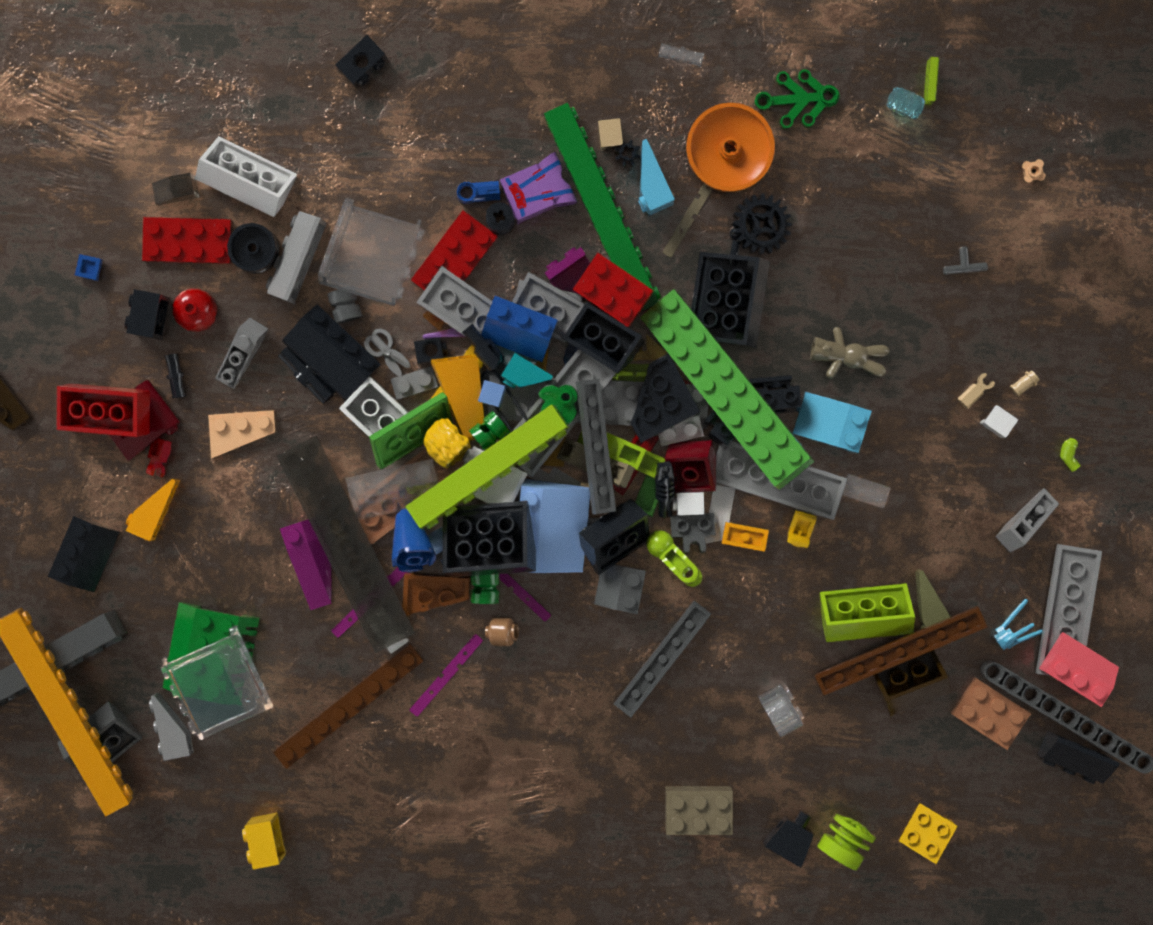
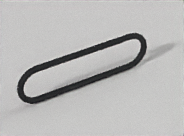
(509, 393)

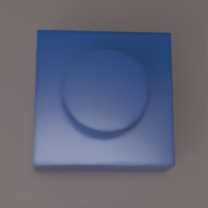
(88, 267)

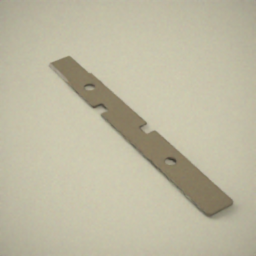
(686, 221)

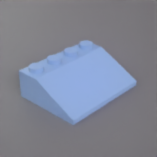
(557, 518)

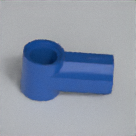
(481, 192)

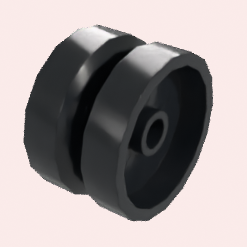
(241, 244)

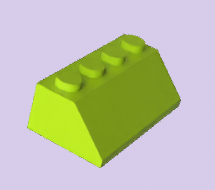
(867, 612)

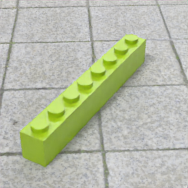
(487, 467)

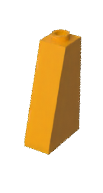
(462, 386)

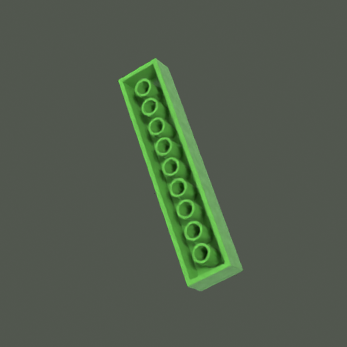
(727, 390)

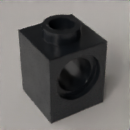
(420, 348)

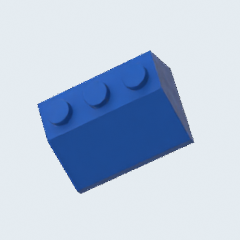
(519, 328)

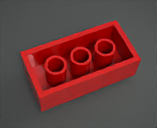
(103, 410)

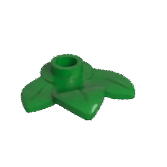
(553, 395)

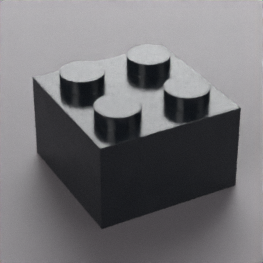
(147, 314)

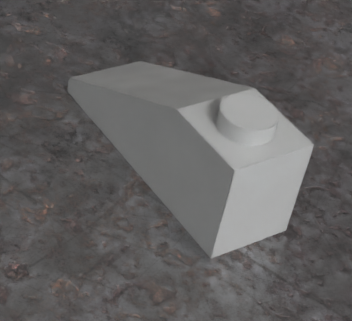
(1027, 521)

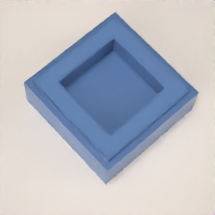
(492, 394)

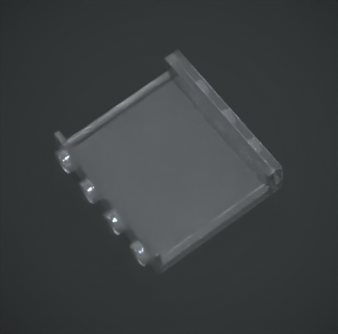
(370, 254)

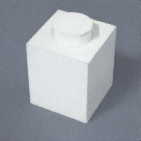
(688, 503)

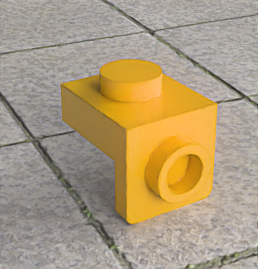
(801, 529)

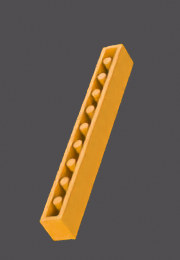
(64, 712)

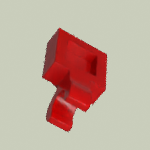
(158, 454)

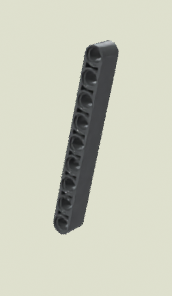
(1076, 721)

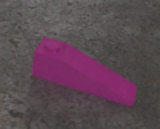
(309, 563)

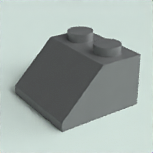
(620, 588)

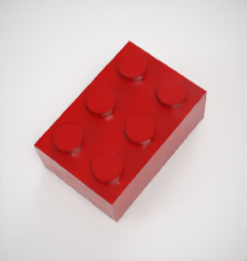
(613, 290)

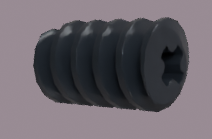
(497, 210)

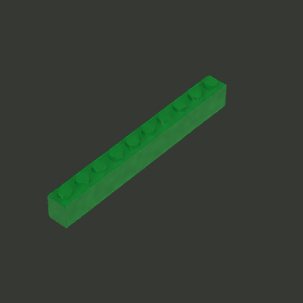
(596, 196)

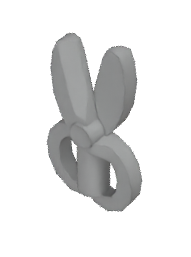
(390, 355)

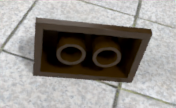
(912, 683)

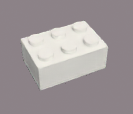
(372, 407)

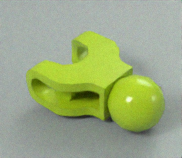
(661, 545)

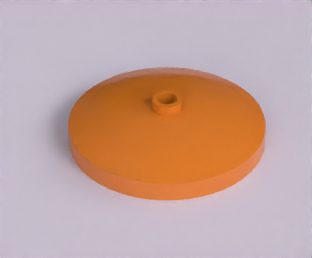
(735, 127)

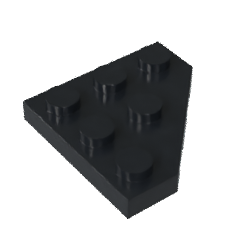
(662, 400)

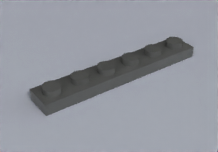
(596, 446)
(662, 658)

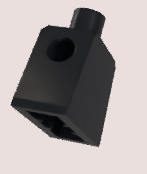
(791, 838)

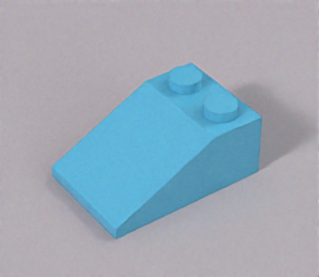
(654, 190)
(832, 422)

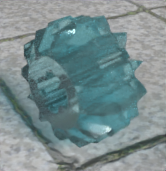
(905, 103)

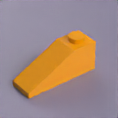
(149, 516)

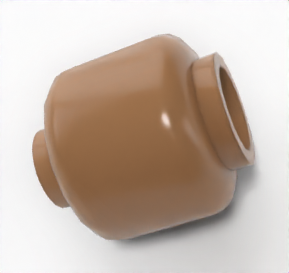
(502, 632)

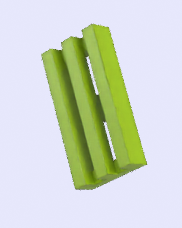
(931, 80)

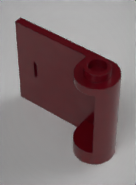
(161, 422)

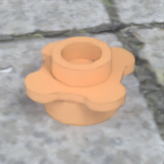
(1029, 176)

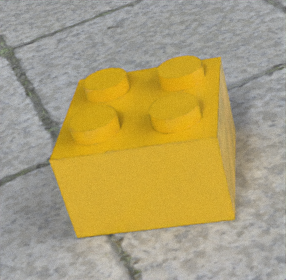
(264, 841)

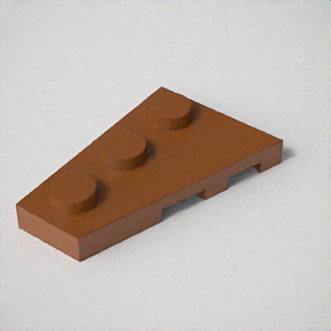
(432, 591)

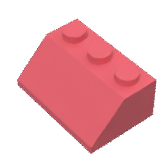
(1080, 669)

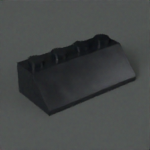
(331, 352)

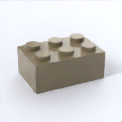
(698, 810)

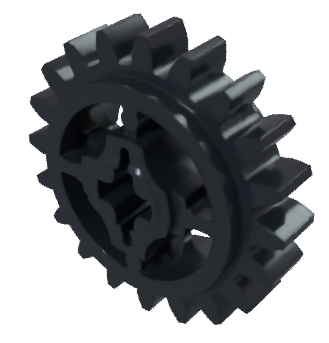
(768, 227)

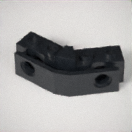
(780, 400)

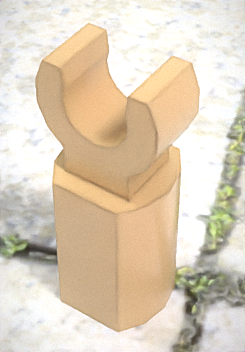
(974, 392)

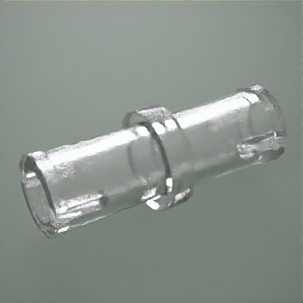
(681, 55)

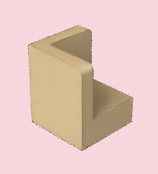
(610, 133)

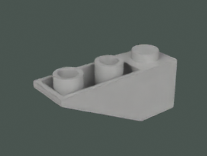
(241, 352)
(172, 732)

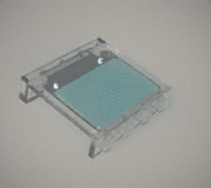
(217, 685)

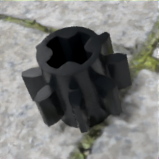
(625, 159)

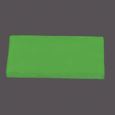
(408, 431)

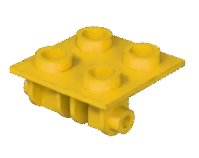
(928, 833)

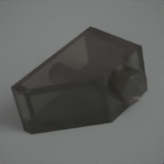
(175, 189)

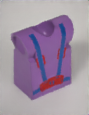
(537, 189)

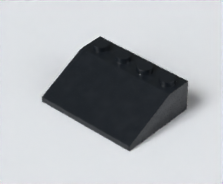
(731, 297)
(488, 540)

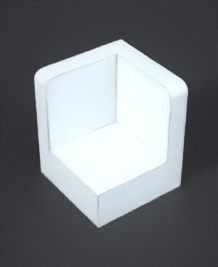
(999, 422)

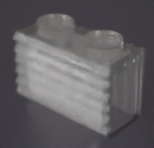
(781, 711)

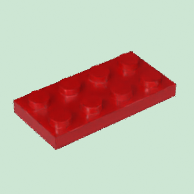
(186, 240)
(457, 250)

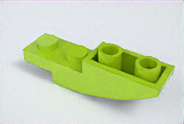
(631, 454)

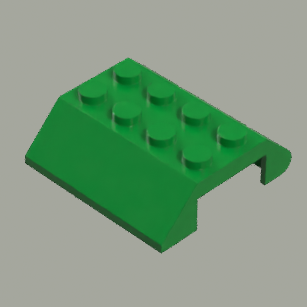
(201, 627)

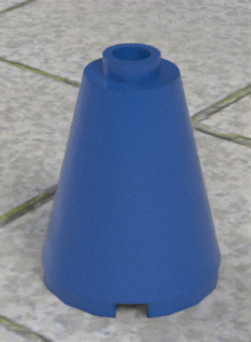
(410, 544)

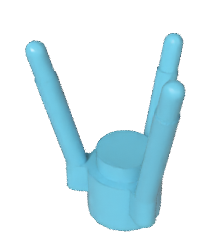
(1007, 638)

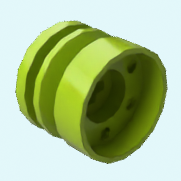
(846, 841)

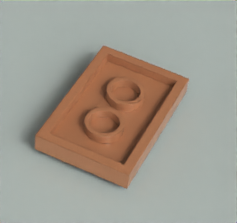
(990, 713)

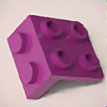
(568, 271)

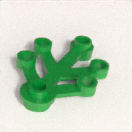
(799, 98)

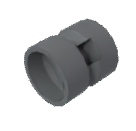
(345, 306)

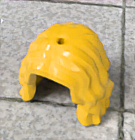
(445, 443)

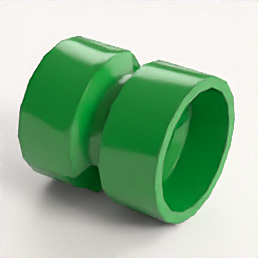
(489, 431)
(485, 589)

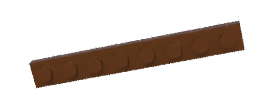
(901, 650)
(348, 706)

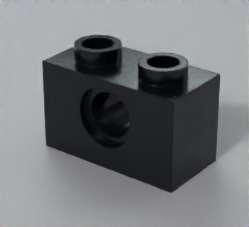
(365, 49)

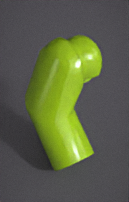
(1067, 454)

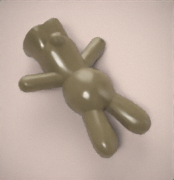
(852, 355)

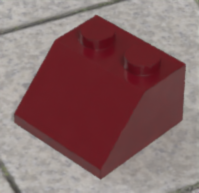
(693, 466)

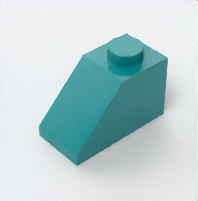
(523, 373)

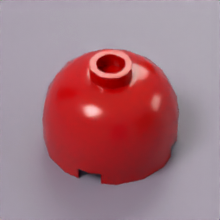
(194, 310)

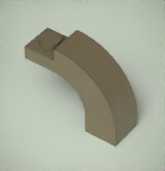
(574, 455)

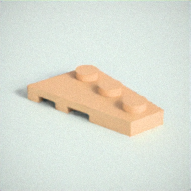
(238, 429)

